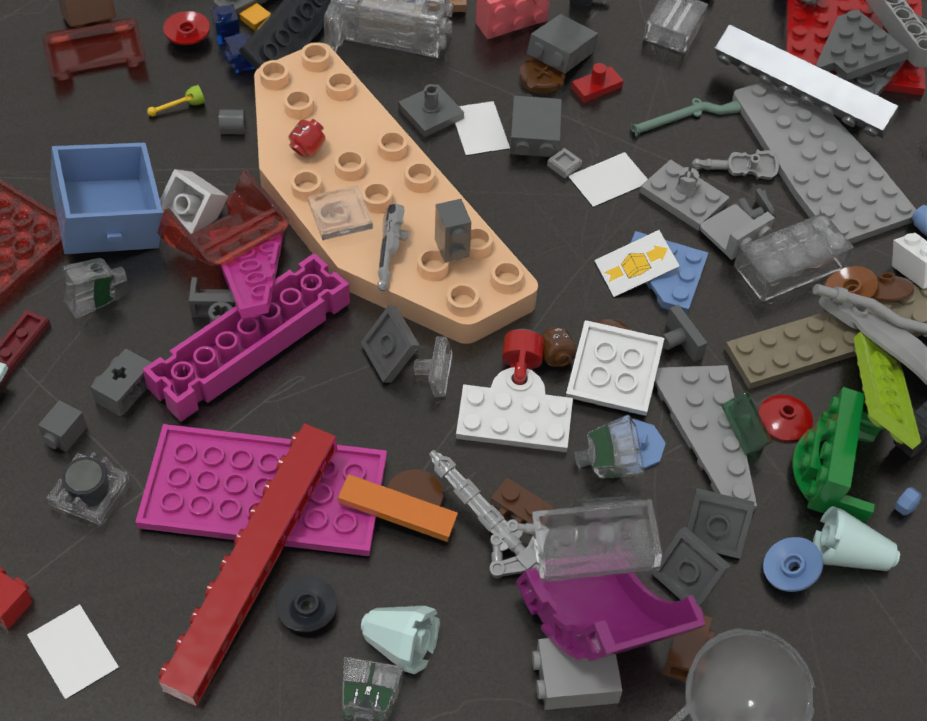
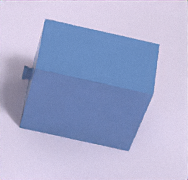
(105, 197)

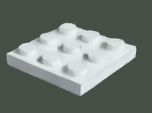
(615, 367)

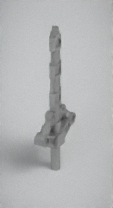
(505, 534)

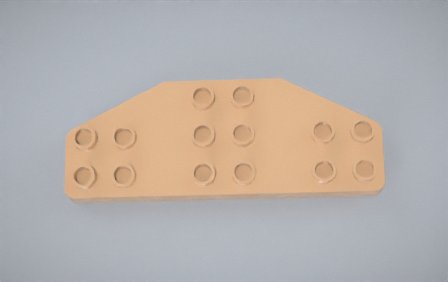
(373, 151)

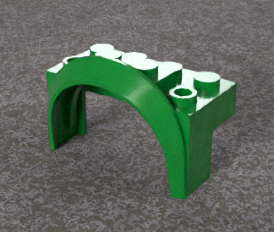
(842, 428)

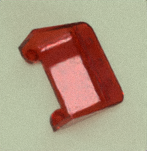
(93, 47)
(251, 222)

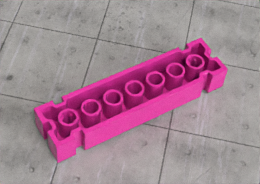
(236, 346)

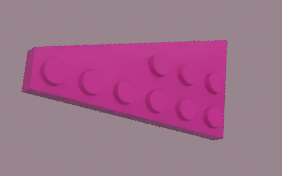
(253, 277)

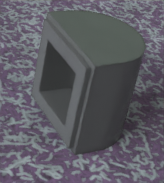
(232, 121)

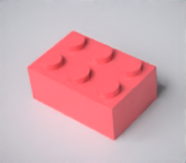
(506, 16)

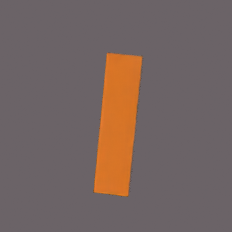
(397, 507)

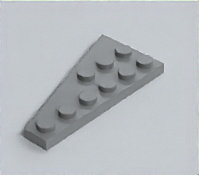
(695, 406)

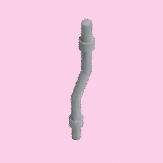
(841, 295)

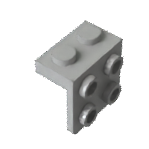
(735, 228)

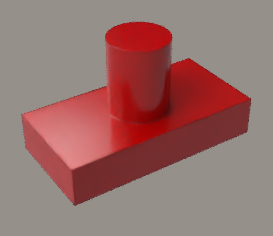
(600, 82)

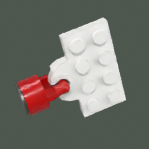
(516, 404)

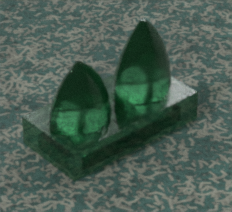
(746, 423)

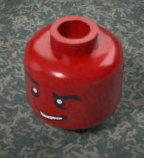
(307, 138)

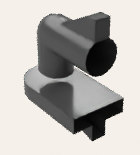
(763, 202)

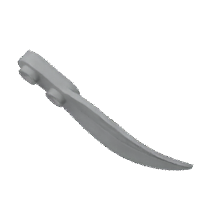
(882, 332)

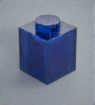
(224, 22)

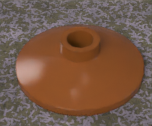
(856, 280)

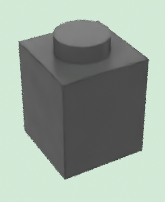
(62, 426)

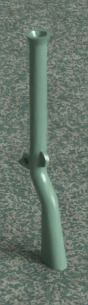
(695, 109)

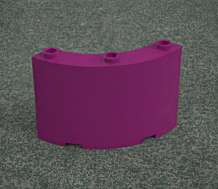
(605, 613)

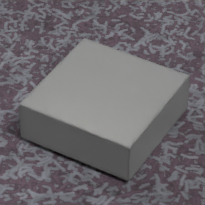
(564, 163)

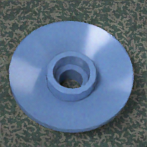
(792, 553)

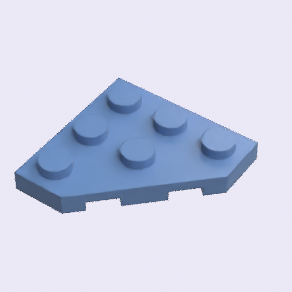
(680, 283)

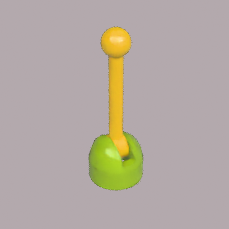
(193, 96)

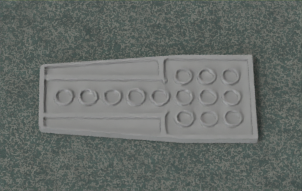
(824, 164)

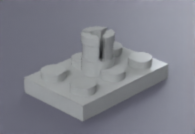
(684, 194)

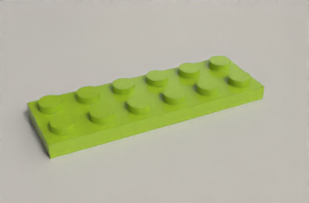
(886, 391)

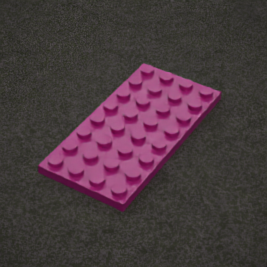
(212, 479)

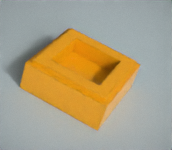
(254, 16)

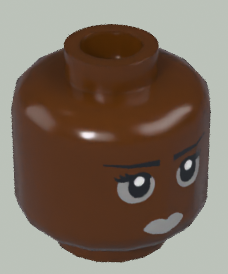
(558, 347)

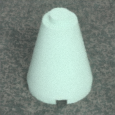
(853, 544)

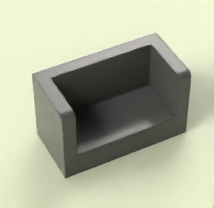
(202, 299)

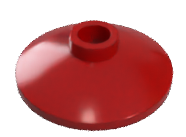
(186, 28)
(785, 426)

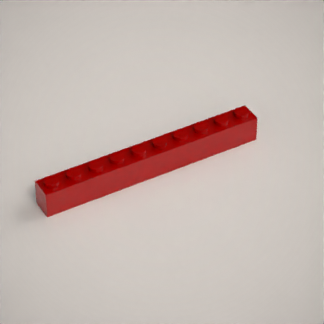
(247, 566)

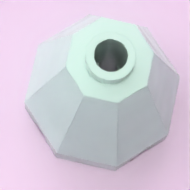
(403, 634)

